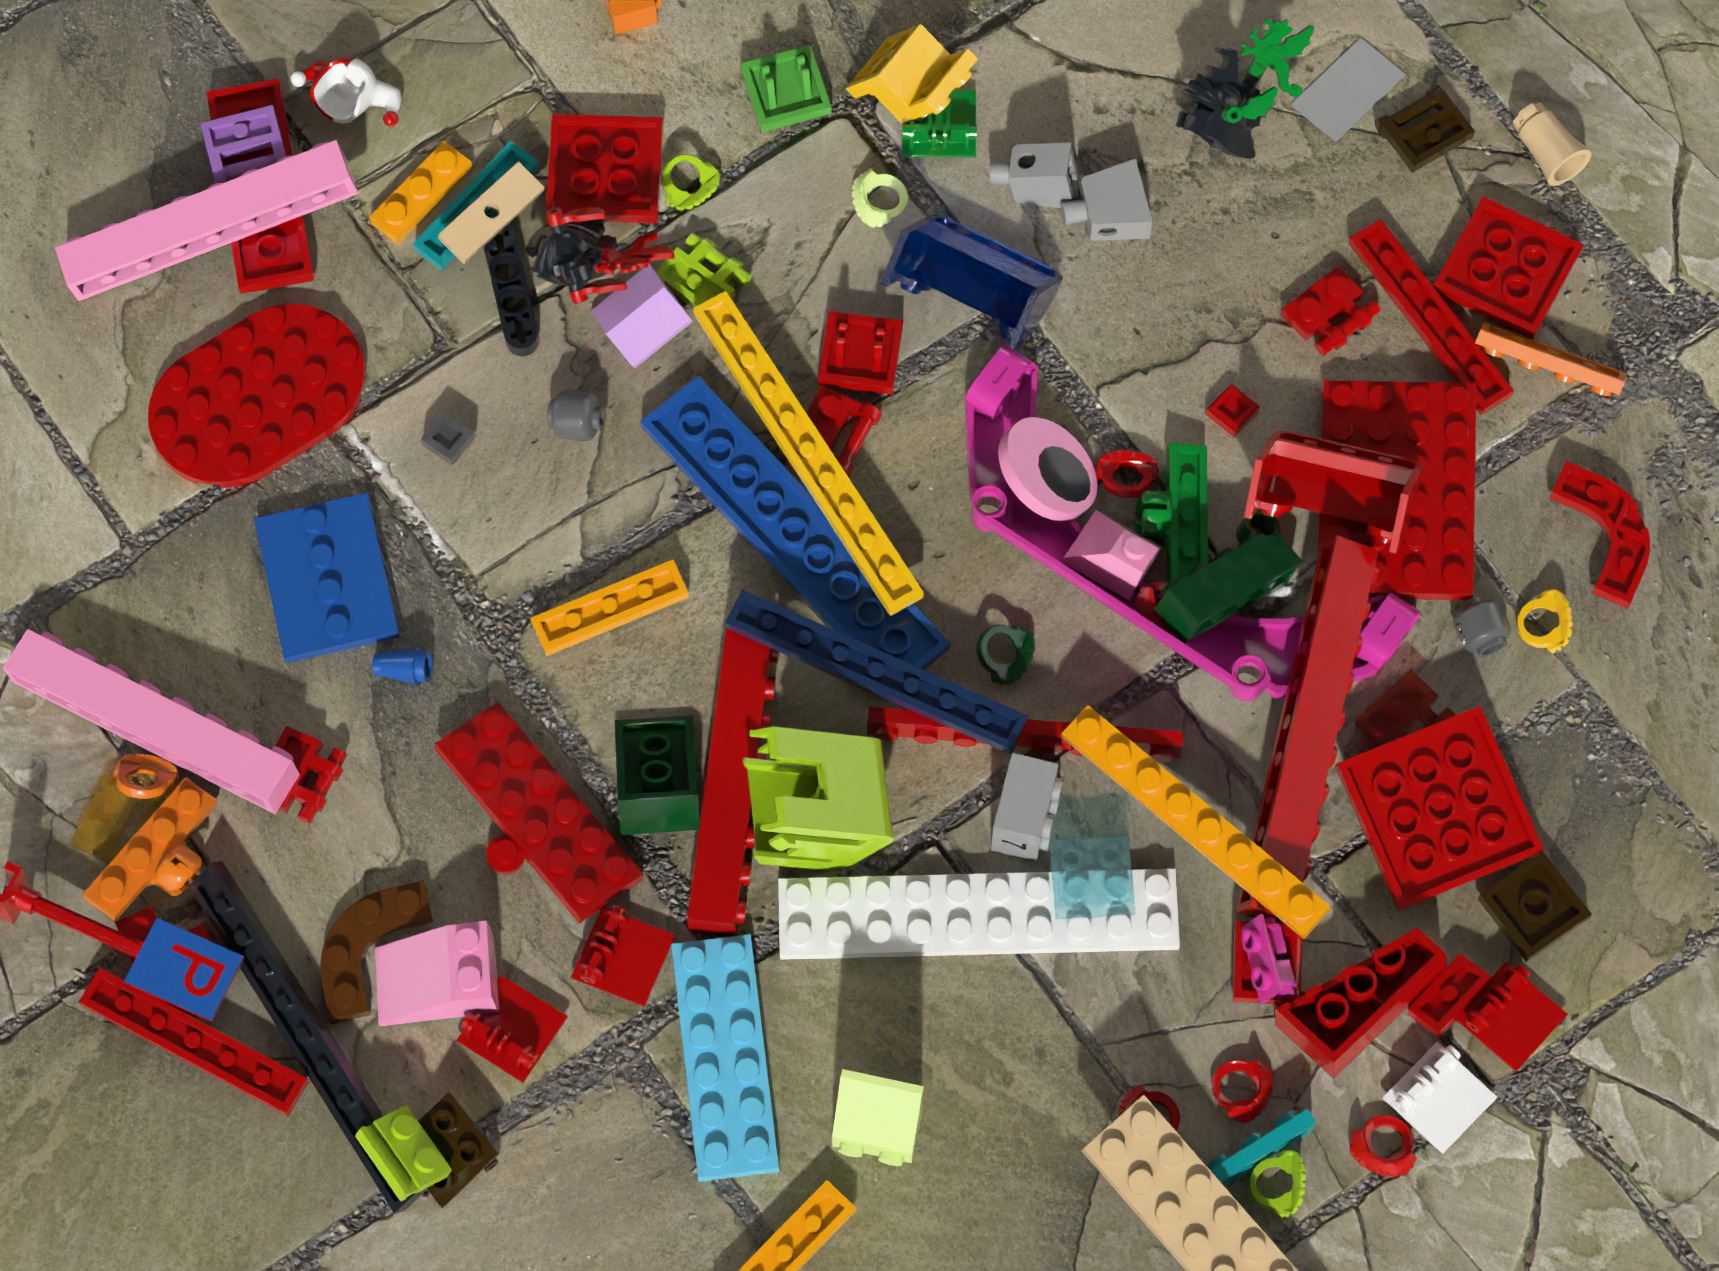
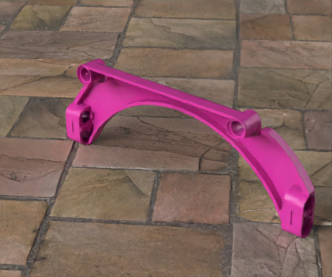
(1238, 645)

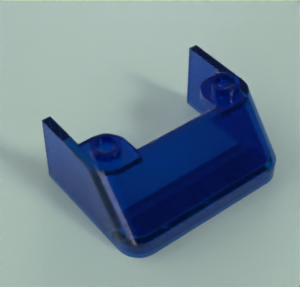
(974, 272)

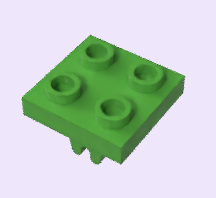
(785, 88)

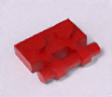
(1323, 303)
(305, 754)

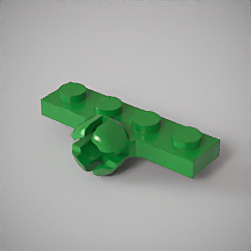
(1181, 511)

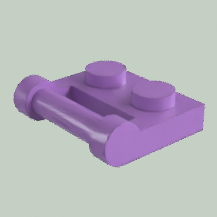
(242, 135)

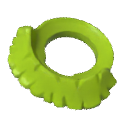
(708, 178)
(1291, 1163)

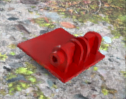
(623, 956)
(1512, 1016)
(514, 1035)

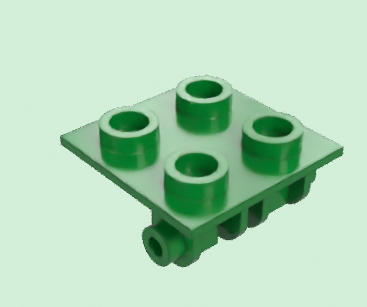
(944, 135)

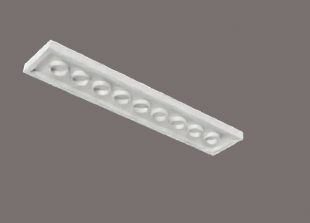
(963, 916)

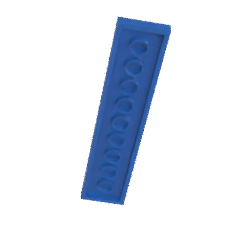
(783, 523)

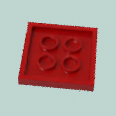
(606, 166)
(1508, 267)

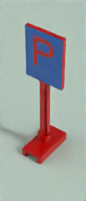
(166, 965)

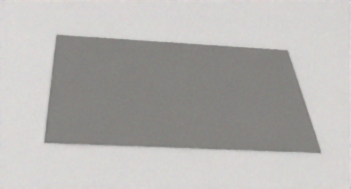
(1348, 89)

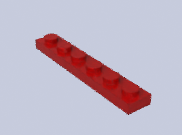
(1429, 314)
(194, 1042)

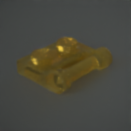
(108, 819)

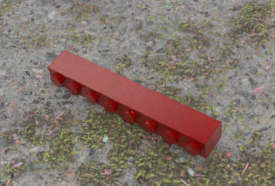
(726, 805)

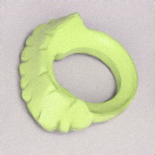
(873, 215)

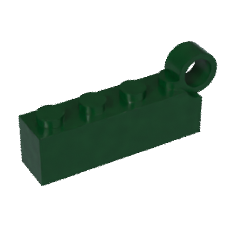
(1229, 582)

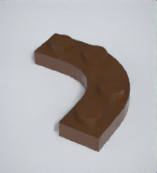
(352, 937)

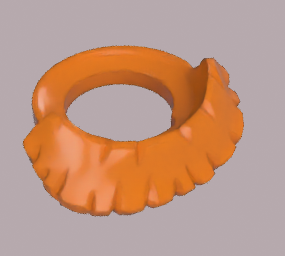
(147, 764)

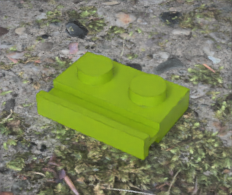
(403, 1152)

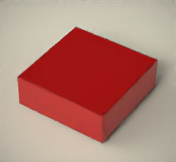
(1232, 410)

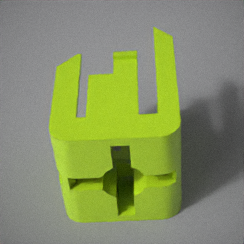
(819, 799)

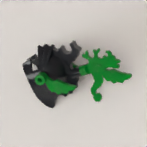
(1230, 107)

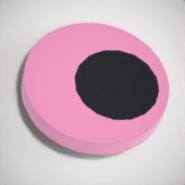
(1047, 469)

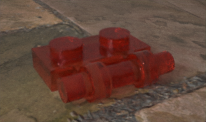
(1399, 708)

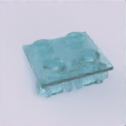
(1092, 877)

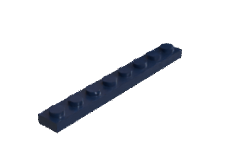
(876, 671)

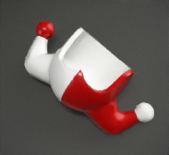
(347, 89)

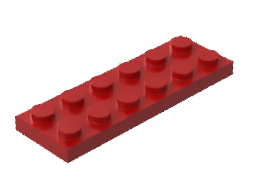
(282, 252)
(538, 812)

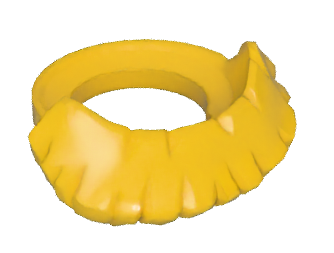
(1555, 602)

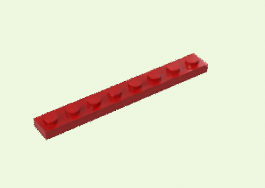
(1040, 735)

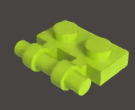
(692, 280)

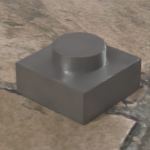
(448, 438)

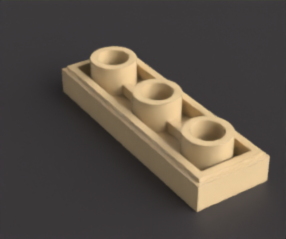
(505, 198)

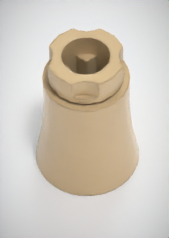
(1551, 144)

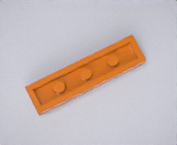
(1564, 364)

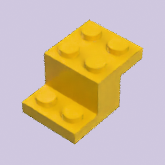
(912, 74)

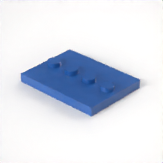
(326, 578)

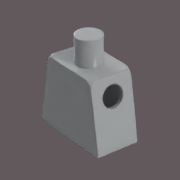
(1039, 174)
(1111, 204)

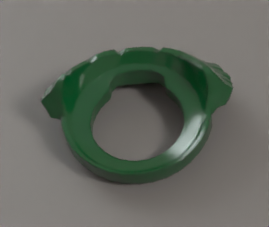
(1023, 643)

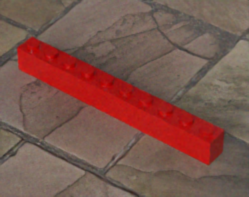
(1313, 709)

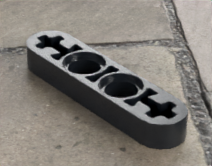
(509, 288)

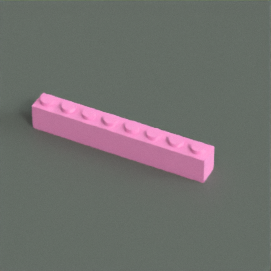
(206, 220)
(152, 720)

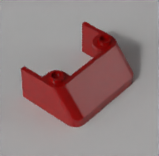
(1335, 482)

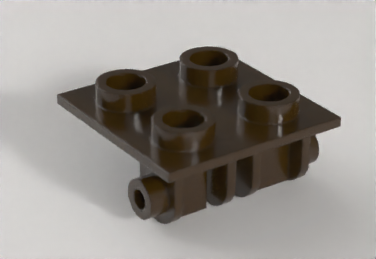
(460, 1145)

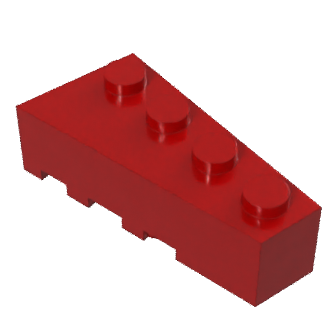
(1355, 1007)

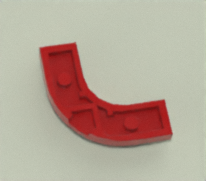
(1621, 522)

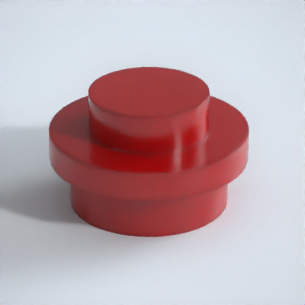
(503, 855)

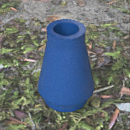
(404, 665)

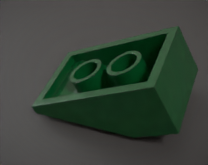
(656, 775)

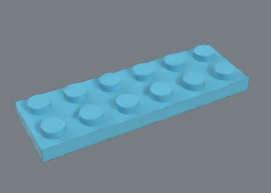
(724, 1058)

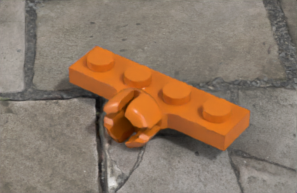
(155, 853)

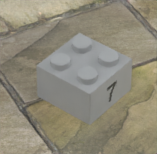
(1023, 815)

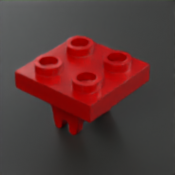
(860, 352)

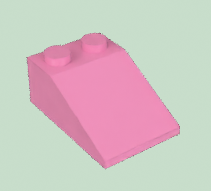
(437, 975)

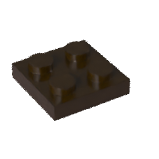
(1534, 906)

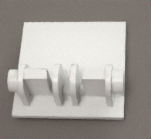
(1440, 1097)

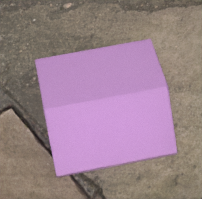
(641, 316)

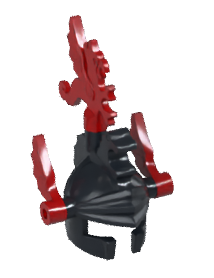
(577, 246)

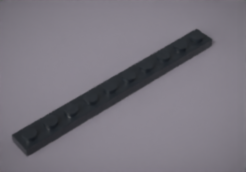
(293, 1014)

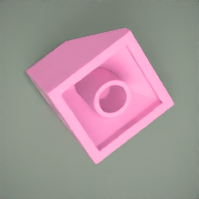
(1112, 555)

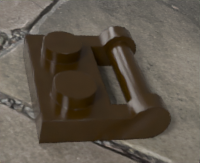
(1431, 136)

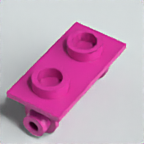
(1262, 941)

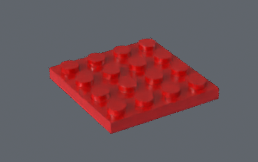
(1439, 808)

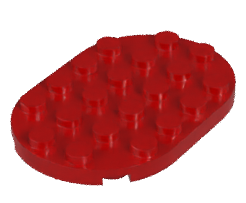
(256, 395)

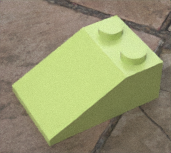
(877, 1117)

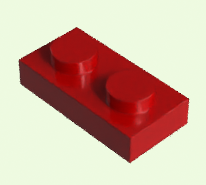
(1449, 995)

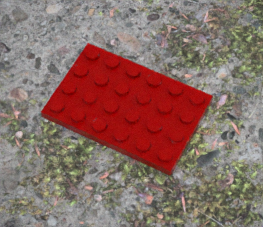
(1438, 429)

